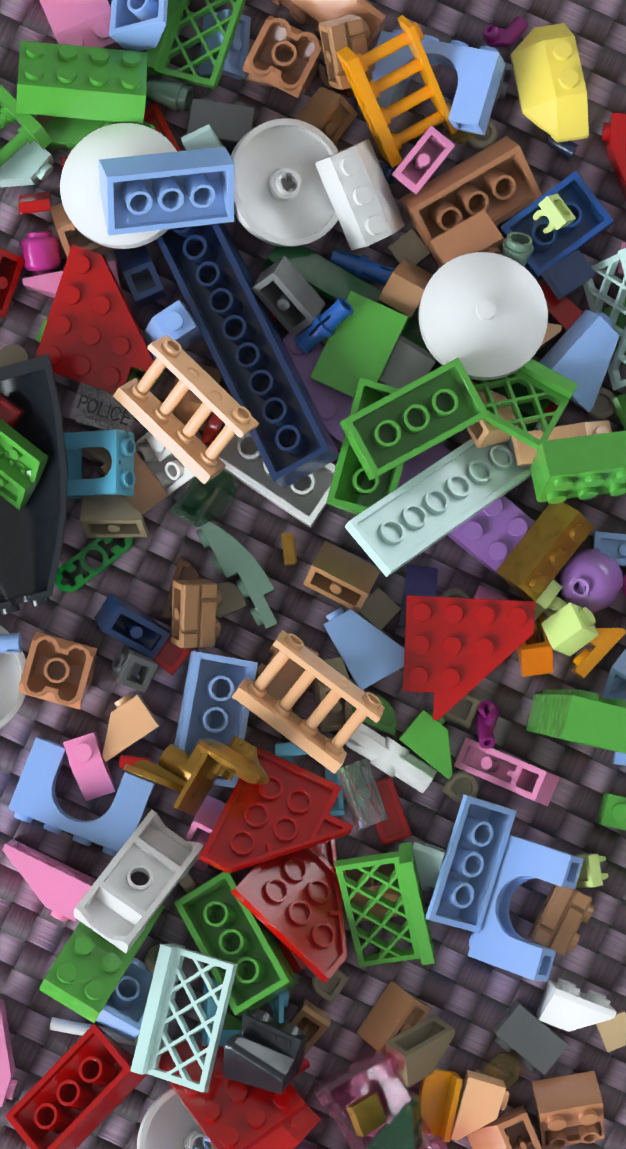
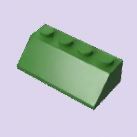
(350, 484)

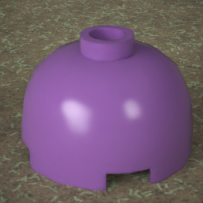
(590, 580)

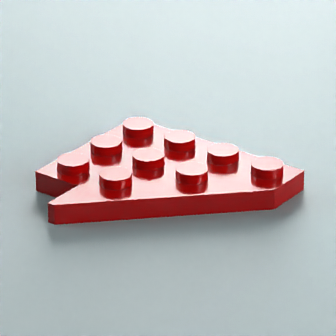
(92, 327)
(459, 643)
(274, 817)
(300, 905)
(231, 1111)

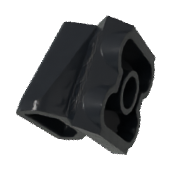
(264, 1053)

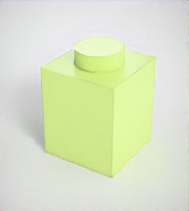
(570, 628)

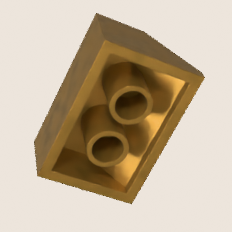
(544, 550)

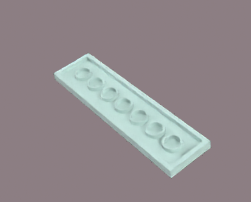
(436, 502)

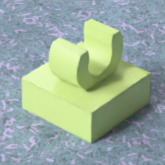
(556, 211)
(548, 601)
(590, 873)

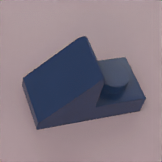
(568, 275)
(418, 582)

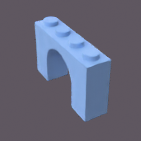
(477, 72)
(37, 800)
(497, 939)

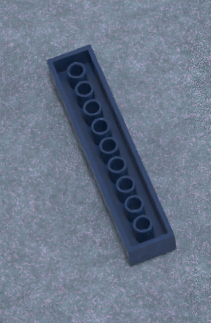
(248, 350)

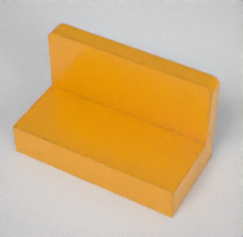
(439, 1101)

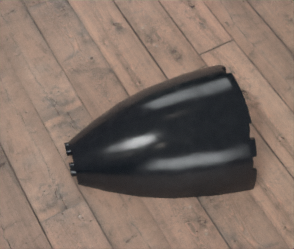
(34, 535)

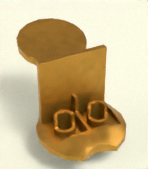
(197, 772)

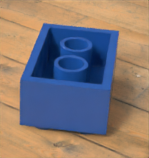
(554, 246)

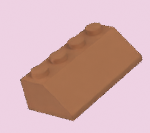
(322, 10)
(489, 180)

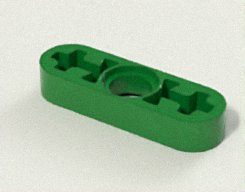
(80, 580)

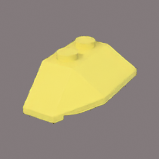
(552, 82)

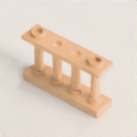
(167, 428)
(305, 731)

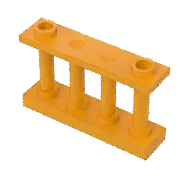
(368, 91)

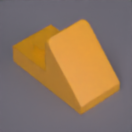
(601, 645)

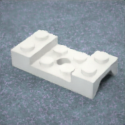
(118, 906)

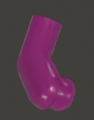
(503, 37)
(486, 723)

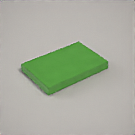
(360, 345)

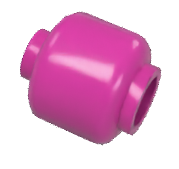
(40, 252)

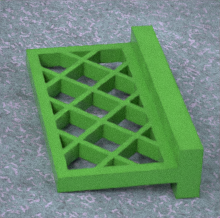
(160, 56)
(537, 380)
(410, 897)

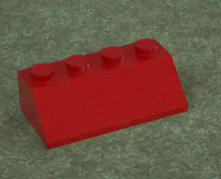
(75, 1093)

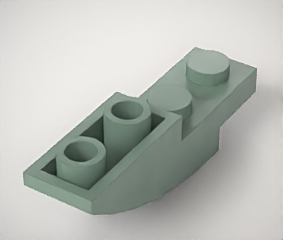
(235, 559)

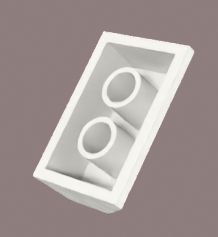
(360, 195)

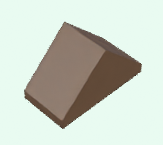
(311, 1022)

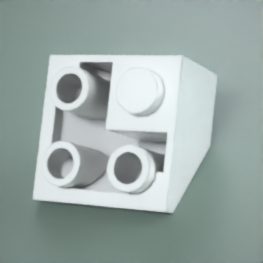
(163, 463)
(570, 1009)

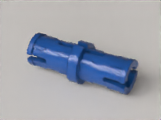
(362, 266)
(324, 325)

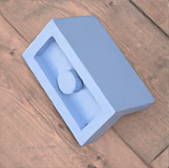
(239, 48)

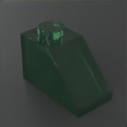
(205, 502)
(402, 1130)

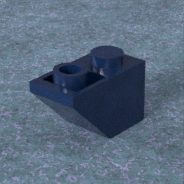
(140, 275)

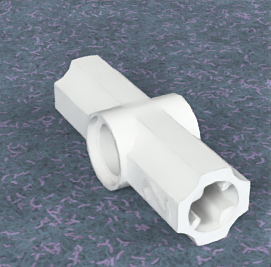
(391, 758)

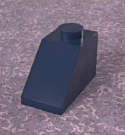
(131, 626)

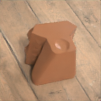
(283, 57)
(58, 670)

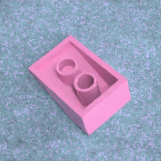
(80, 22)
(52, 881)

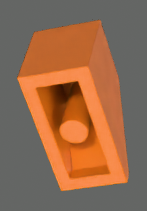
(536, 653)

